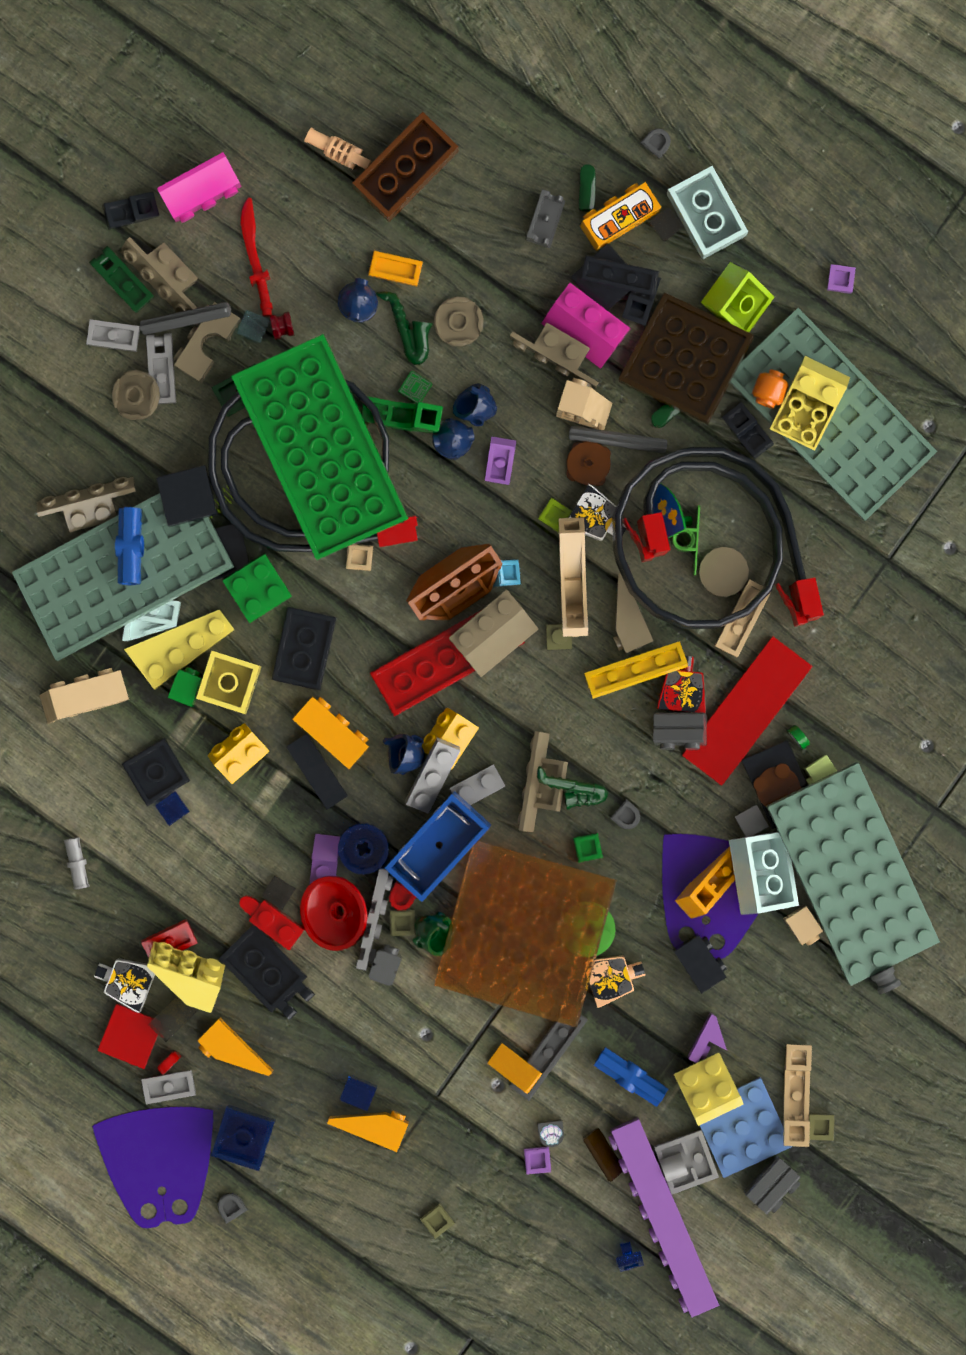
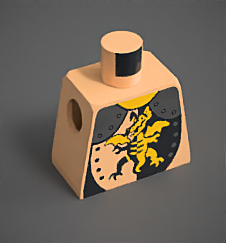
(613, 978)

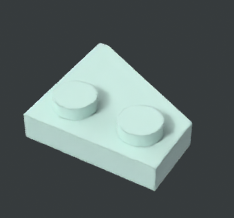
(158, 620)

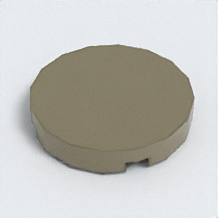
(458, 321)
(136, 395)
(723, 571)

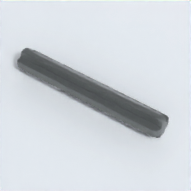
(185, 318)
(618, 439)

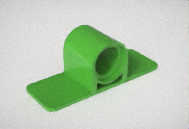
(693, 534)

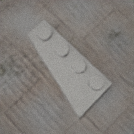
(373, 929)

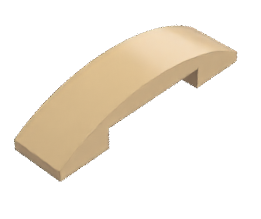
(796, 1095)

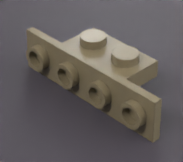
(163, 272)
(559, 350)
(87, 506)
(534, 793)

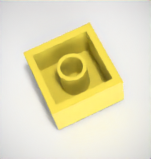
(228, 682)
(708, 1089)

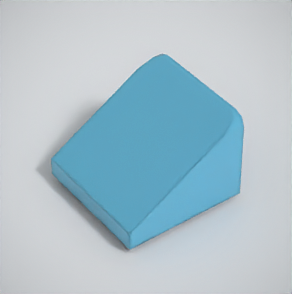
(508, 574)

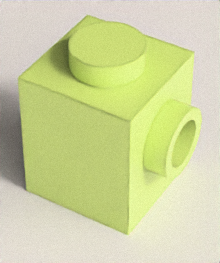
(819, 769)

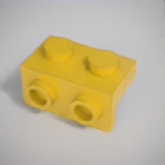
(452, 729)
(237, 753)

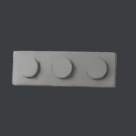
(432, 775)

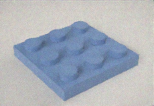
(746, 1132)

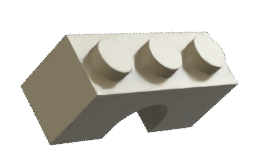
(192, 359)

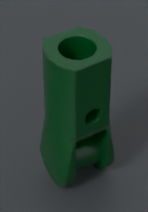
(587, 189)
(663, 416)

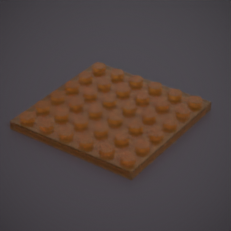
(525, 933)

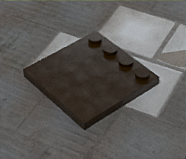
(686, 358)

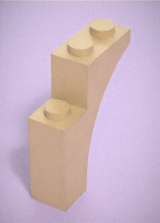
(573, 577)

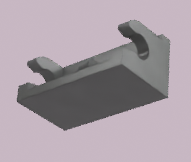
(545, 219)

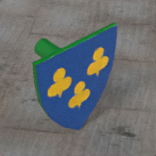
(667, 503)

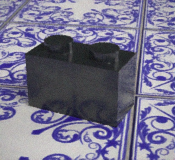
(700, 963)

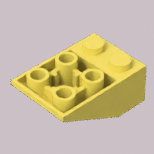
(810, 403)
(187, 975)

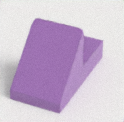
(500, 460)
(324, 856)
(709, 1033)

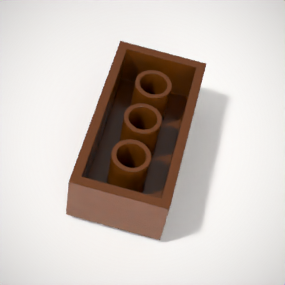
(405, 167)

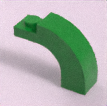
(406, 416)

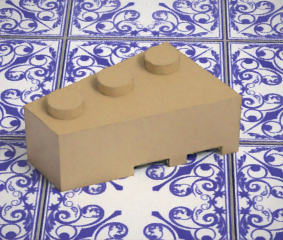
(583, 405)
(83, 695)

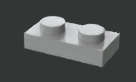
(113, 335)
(479, 785)
(168, 1087)

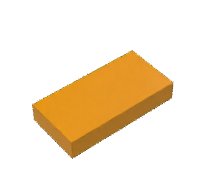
(395, 268)
(514, 1068)

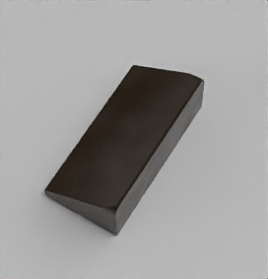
(603, 1154)

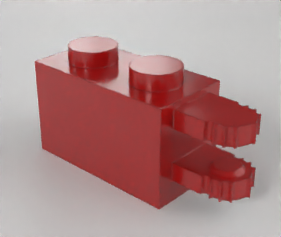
(272, 921)

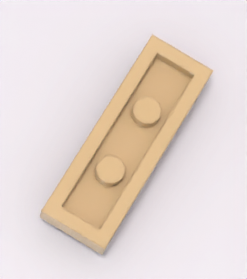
(736, 633)

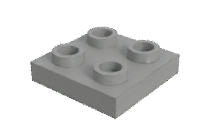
(686, 1161)

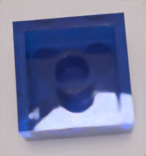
(243, 1137)

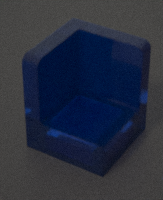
(358, 1092)

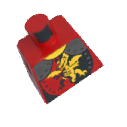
(683, 690)

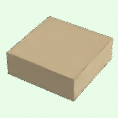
(359, 557)

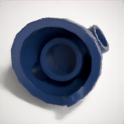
(358, 301)
(475, 405)
(453, 439)
(405, 753)

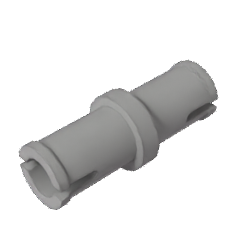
(76, 863)

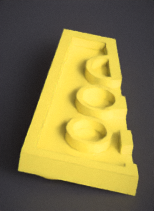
(175, 649)

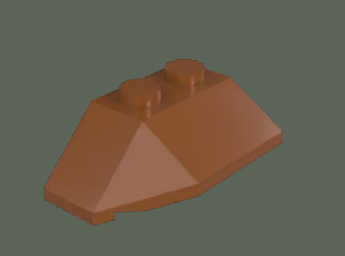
(455, 583)

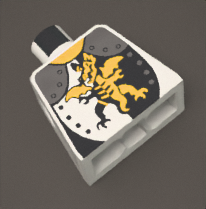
(596, 513)
(127, 982)

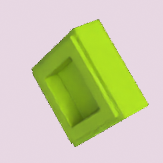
(552, 513)

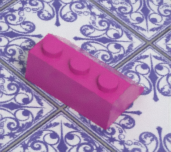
(199, 188)
(587, 323)

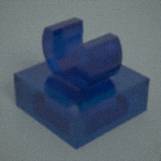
(629, 1259)

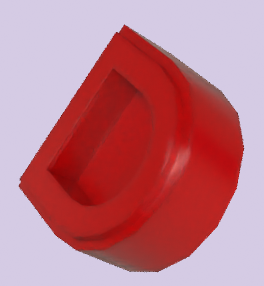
(401, 897)
(169, 1062)

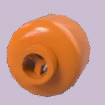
(770, 389)

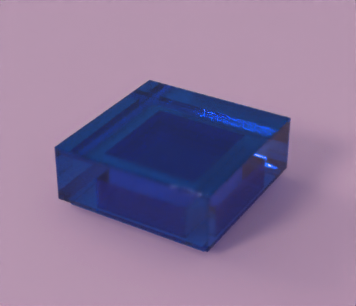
(172, 808)

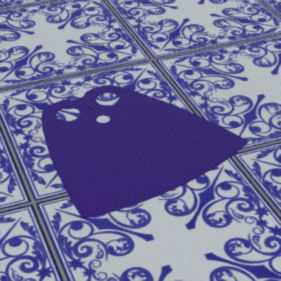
(682, 862)
(157, 1150)

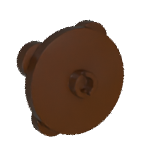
(588, 463)
(775, 784)

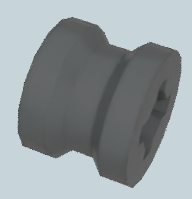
(886, 980)

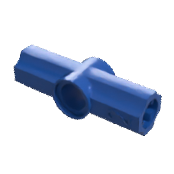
(129, 546)
(630, 1077)

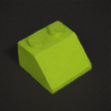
(737, 298)

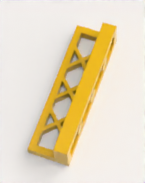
(636, 669)

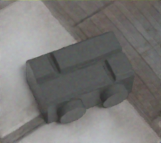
(680, 730)
(385, 965)
(772, 1185)

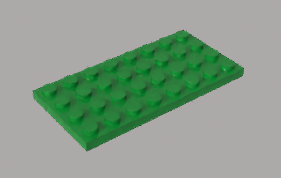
(320, 446)

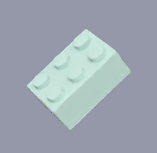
(707, 212)
(763, 873)

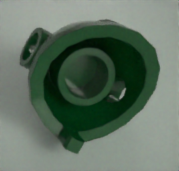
(432, 932)

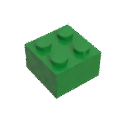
(257, 587)

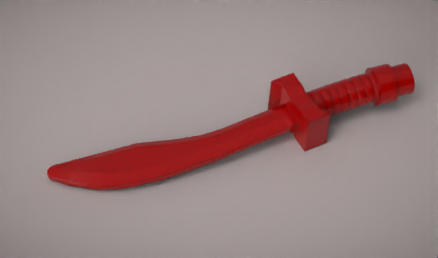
(249, 232)

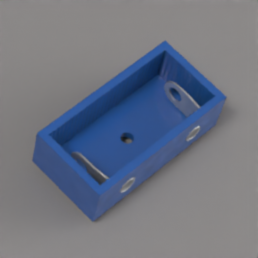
(423, 865)

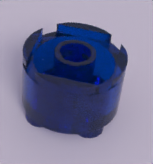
(376, 842)

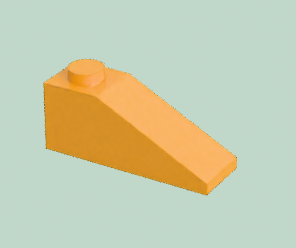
(707, 886)
(229, 1047)
(378, 1128)

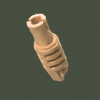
(338, 149)

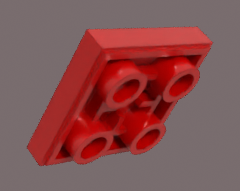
(129, 1036)

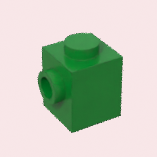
(186, 687)

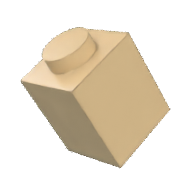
(803, 926)

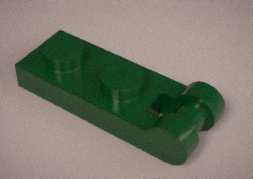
(122, 280)

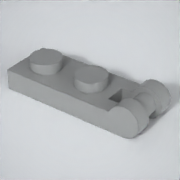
(162, 366)

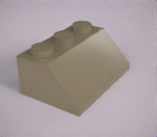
(493, 633)

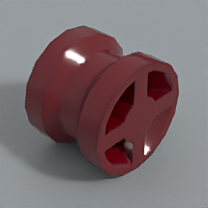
(282, 325)

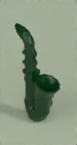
(415, 340)
(574, 792)

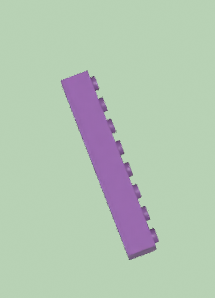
(664, 1217)

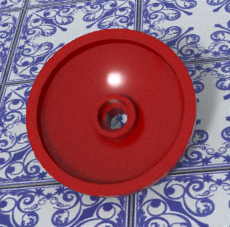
(323, 915)

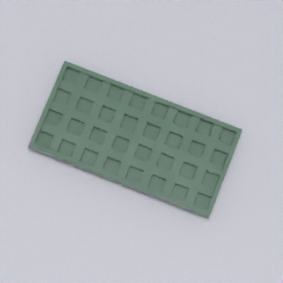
(867, 443)
(77, 586)
(853, 873)

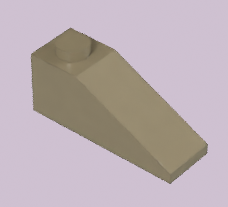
(629, 622)

